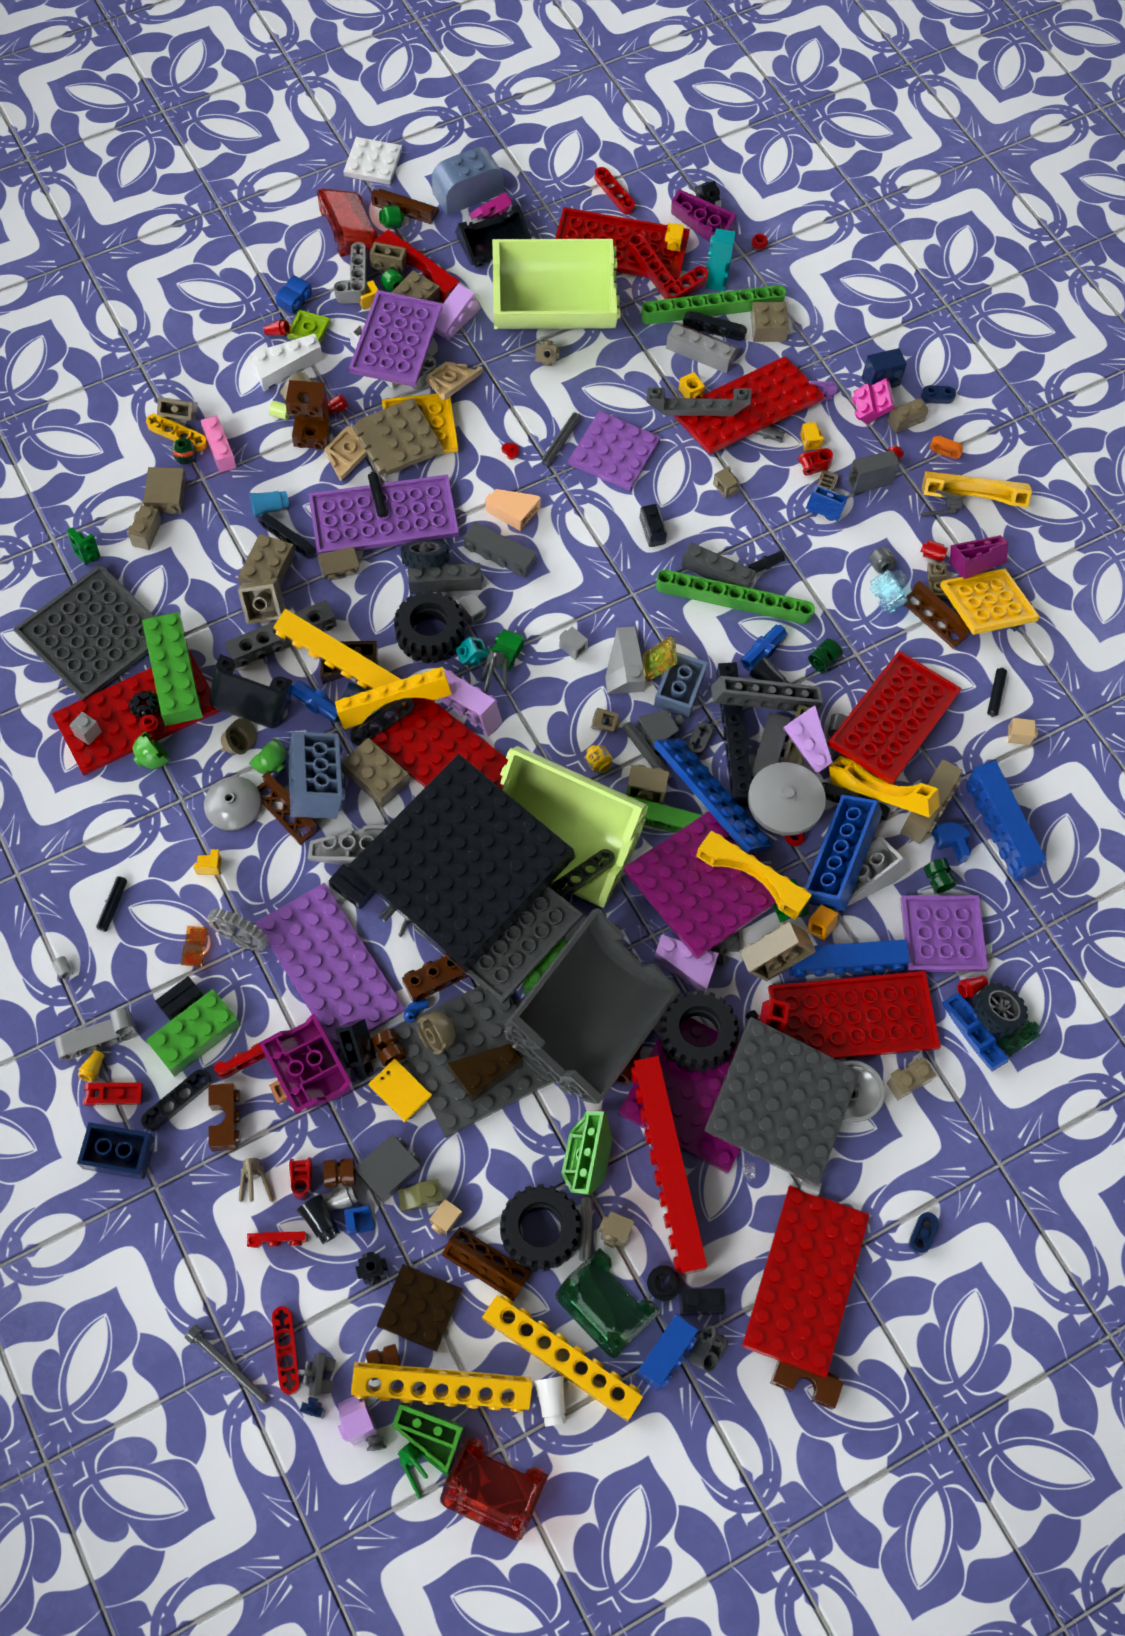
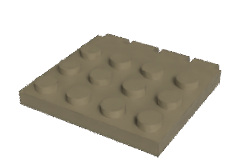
(397, 437)

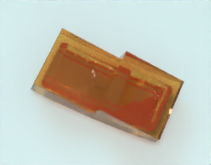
(194, 946)

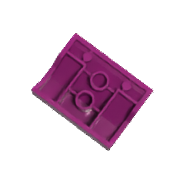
(306, 1066)

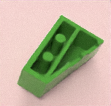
(430, 1433)

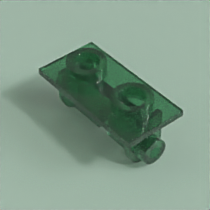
(1017, 1041)

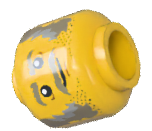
(598, 758)

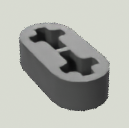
(697, 738)

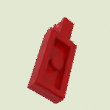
(274, 1239)

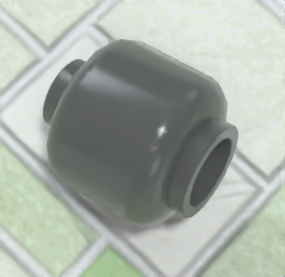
(882, 560)

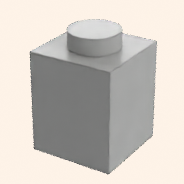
(472, 608)
(573, 642)
(85, 728)

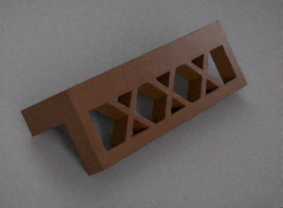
(410, 207)
(943, 614)
(283, 797)
(484, 1265)

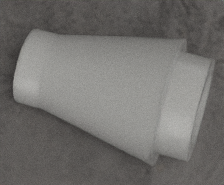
(343, 1199)

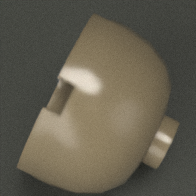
(437, 1031)

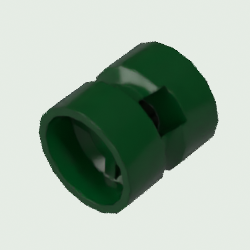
(825, 655)
(941, 878)

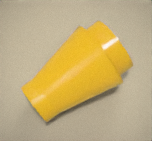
(90, 1068)

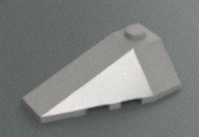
(625, 664)
(343, 847)
(880, 869)

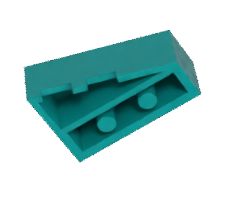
(720, 259)

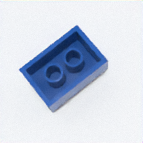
(668, 1353)

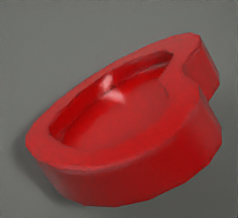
(510, 450)

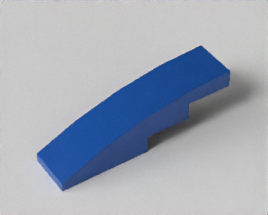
(974, 1032)

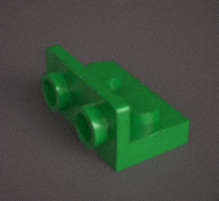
(83, 547)

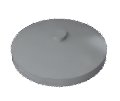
(786, 798)

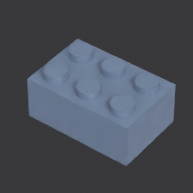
(681, 685)

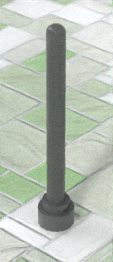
(196, 1336)

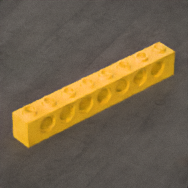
(432, 1377)
(623, 1408)

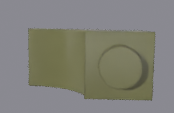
(420, 1196)

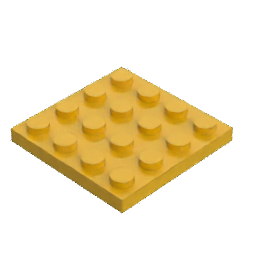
(438, 415)
(989, 601)

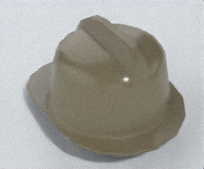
(238, 737)

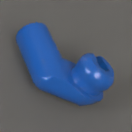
(413, 1009)

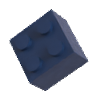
(883, 365)

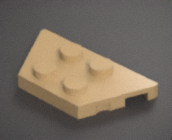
(451, 378)
(345, 452)

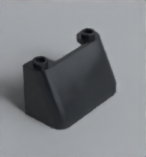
(477, 237)
(249, 698)

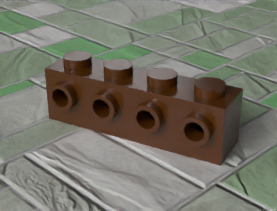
(432, 978)

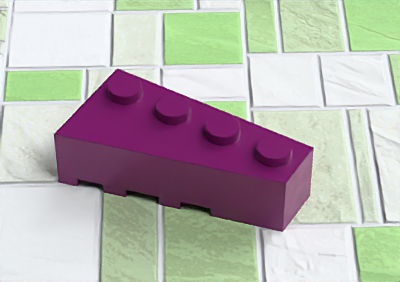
(701, 215)

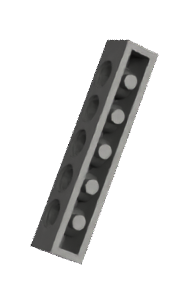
(254, 639)
(765, 693)

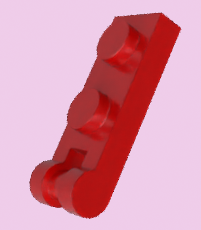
(239, 1062)
(113, 1094)

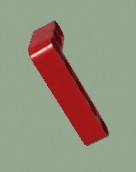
(662, 273)

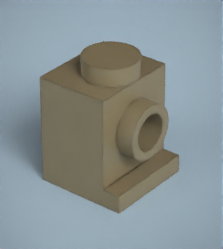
(726, 482)
(601, 714)

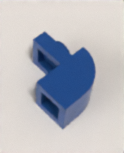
(953, 836)

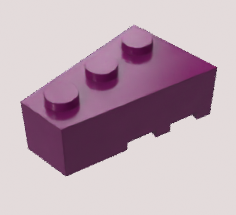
(978, 555)

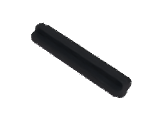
(377, 495)
(997, 692)
(111, 903)

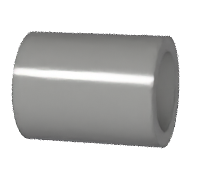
(62, 967)
(809, 1188)

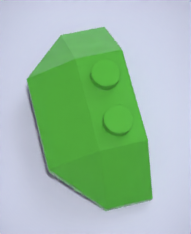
(587, 1153)

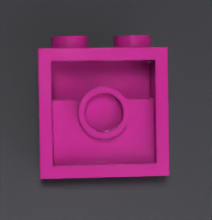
(492, 208)
(873, 400)

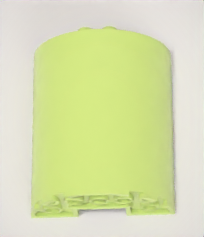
(555, 284)
(579, 813)

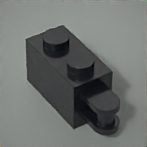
(357, 1047)

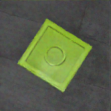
(308, 324)

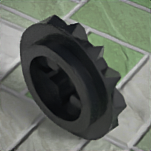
(142, 710)
(674, 1282)

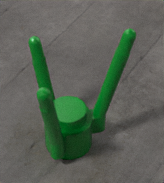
(410, 1456)

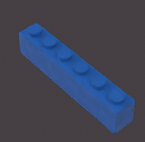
(854, 958)

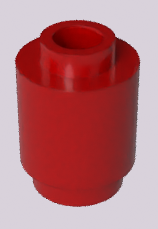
(934, 550)

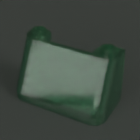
(604, 1305)

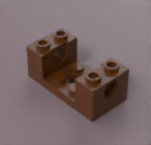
(311, 414)

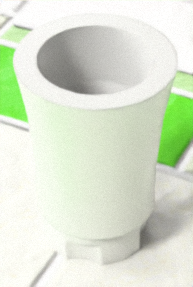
(551, 1400)

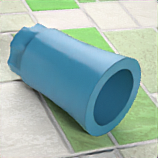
(268, 502)

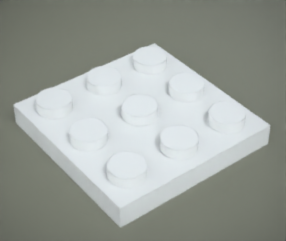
(372, 160)

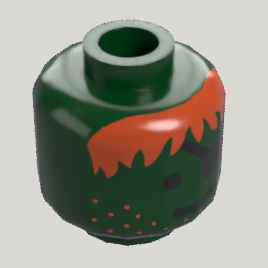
(183, 451)

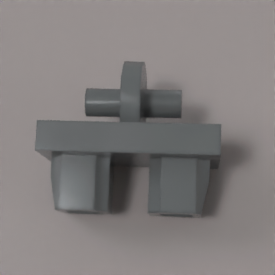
(320, 1364)

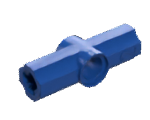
(764, 647)
(315, 700)

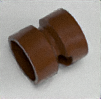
(387, 1044)
(339, 1172)
(388, 1356)

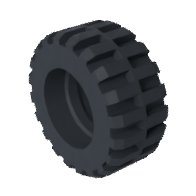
(424, 607)
(709, 1008)
(540, 1198)

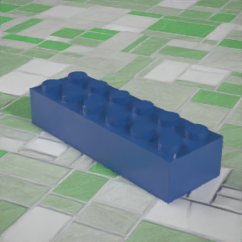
(1005, 821)
(843, 852)

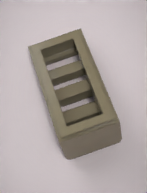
(828, 474)

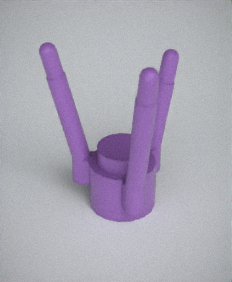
(827, 388)

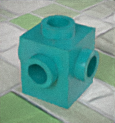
(471, 651)

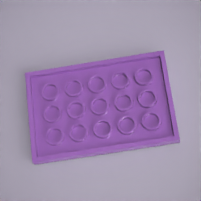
(396, 338)

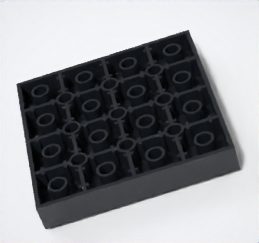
(462, 862)

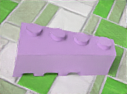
(472, 703)

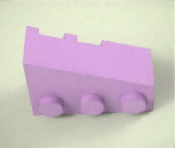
(457, 311)
(809, 739)
(679, 960)
(356, 1420)

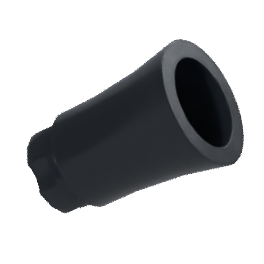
(766, 671)
(319, 1219)

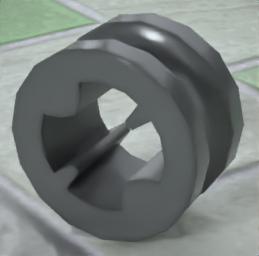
(376, 1443)

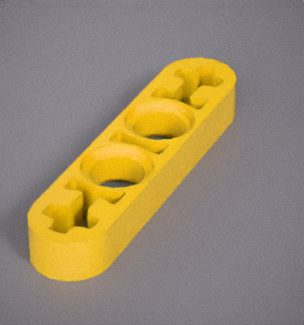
(176, 432)

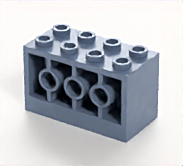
(315, 775)

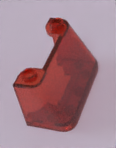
(346, 219)
(492, 1491)

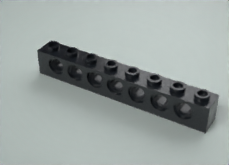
(735, 742)

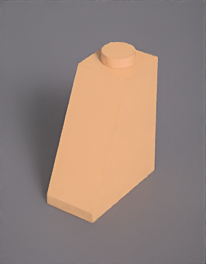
(513, 507)

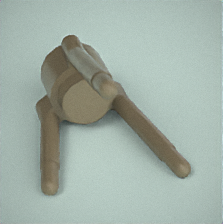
(251, 1170)

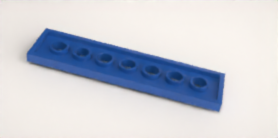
(713, 795)

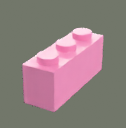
(218, 444)

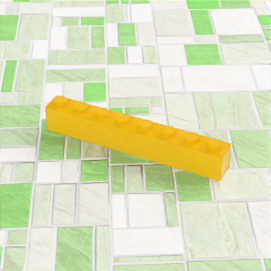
(332, 652)

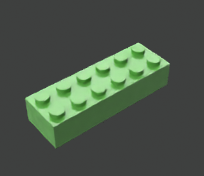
(172, 669)

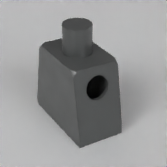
(659, 726)

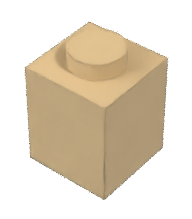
(1022, 731)
(445, 1217)

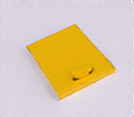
(399, 1090)

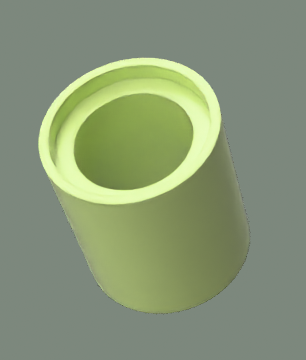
(278, 410)

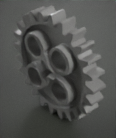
(226, 925)

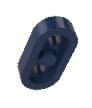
(940, 394)
(923, 1234)

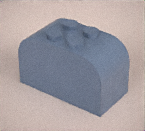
(467, 180)

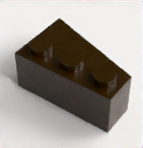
(366, 648)
(484, 1070)

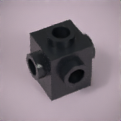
(708, 191)
(371, 1276)

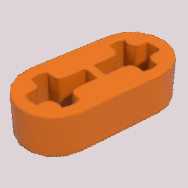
(946, 447)

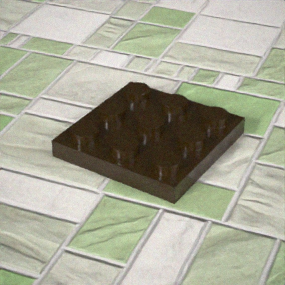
(419, 1307)

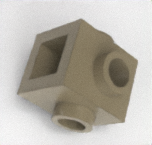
(540, 356)

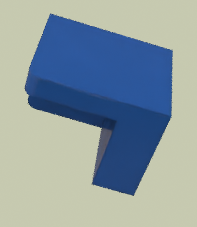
(359, 1220)

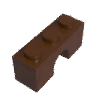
(225, 1135)
(825, 1389)

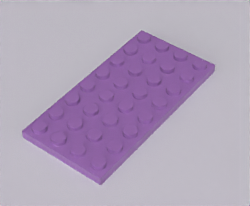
(415, 511)
(329, 963)

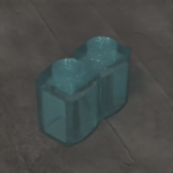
(888, 591)

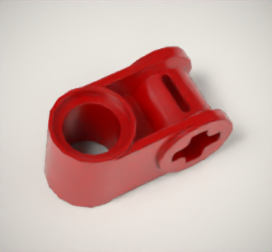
(813, 461)
(301, 1173)

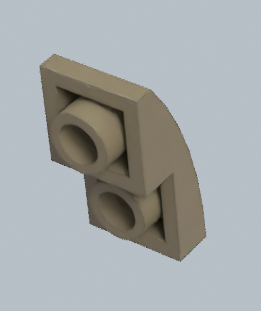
(936, 574)

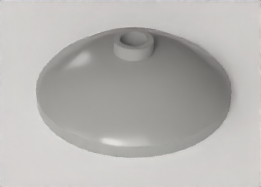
(237, 812)
(868, 1093)

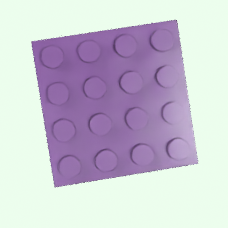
(614, 450)
(944, 933)

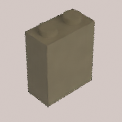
(165, 489)

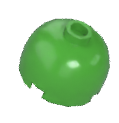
(149, 752)
(270, 758)

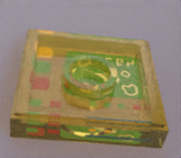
(659, 658)

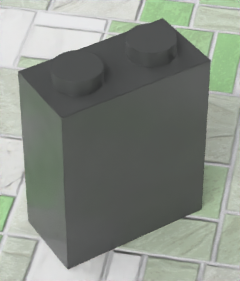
(873, 472)
(388, 1168)

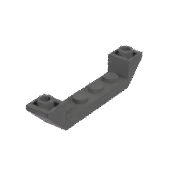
(698, 407)

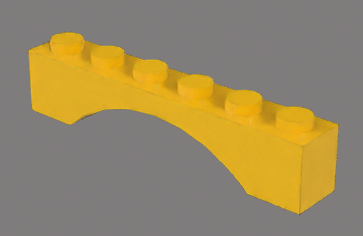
(1003, 491)
(426, 685)
(917, 798)
(721, 853)

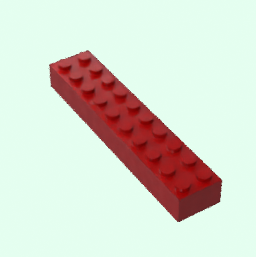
(669, 1166)

